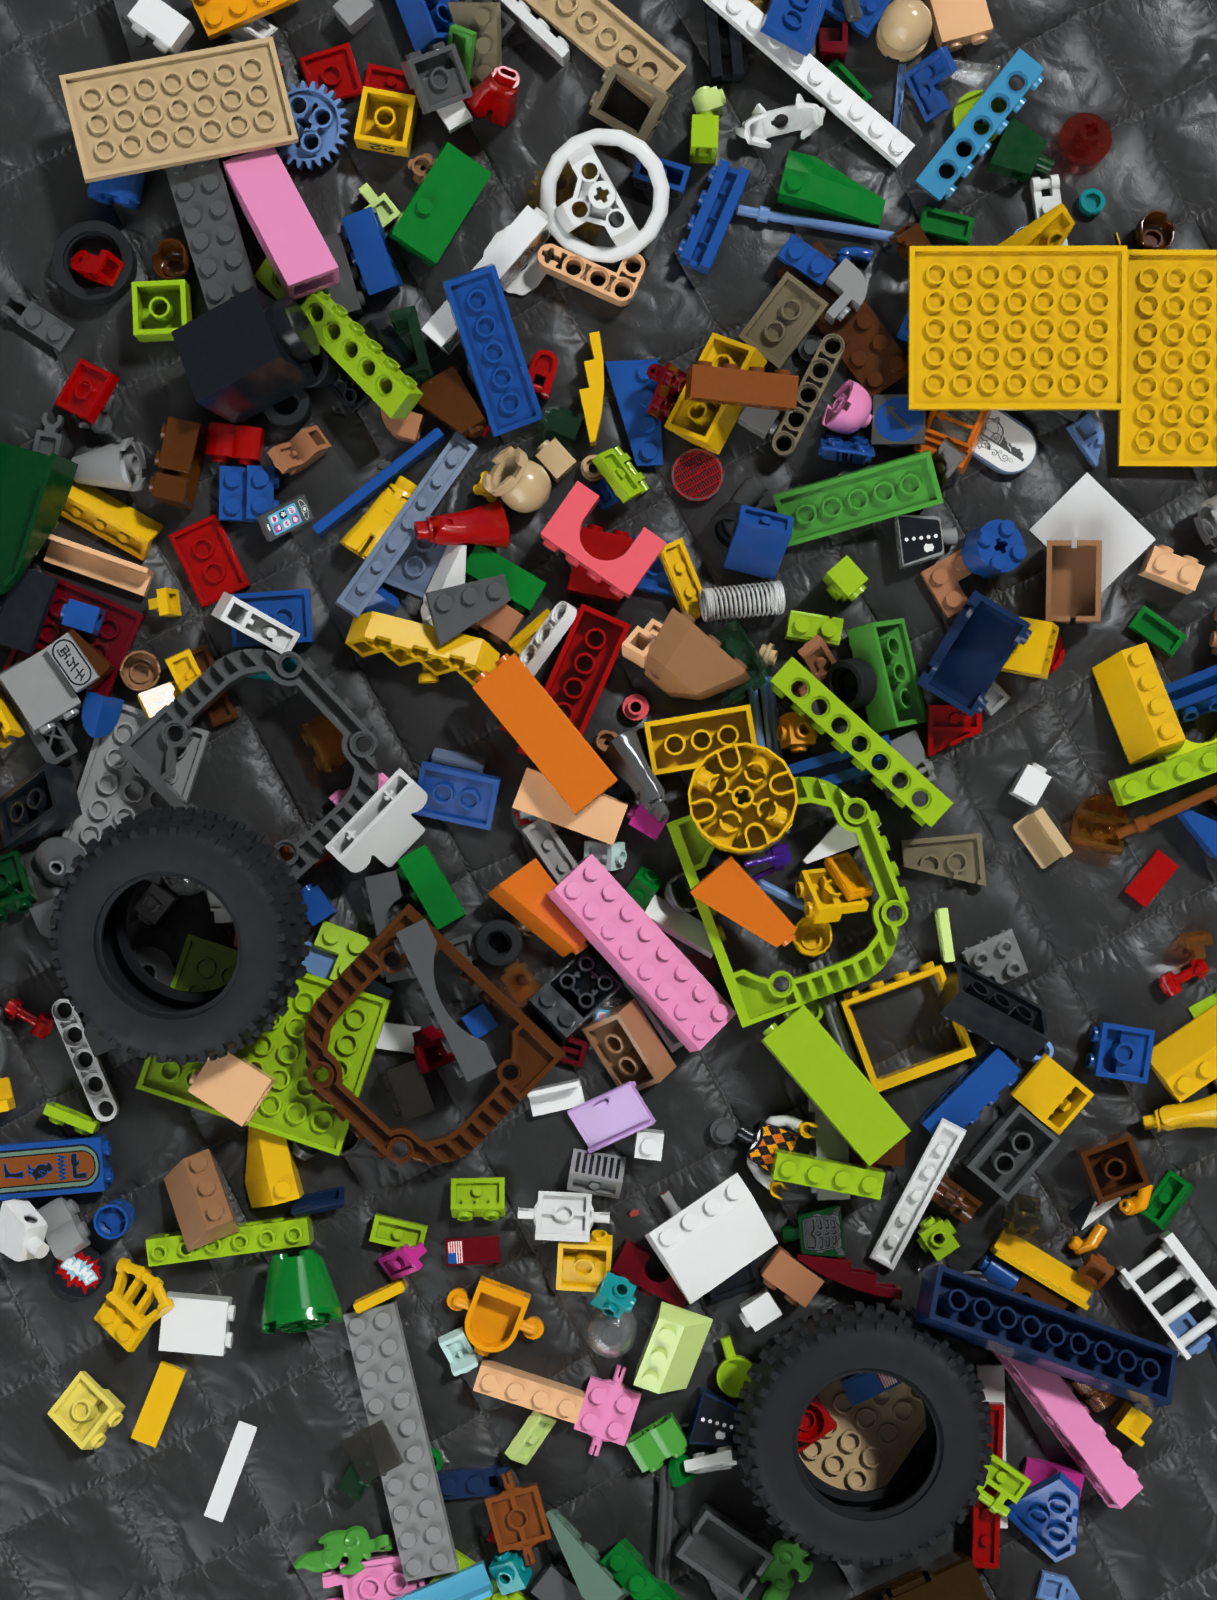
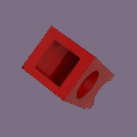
(97, 269)

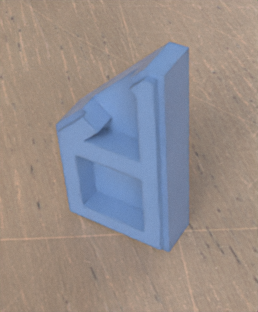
(1088, 438)
(1054, 1587)

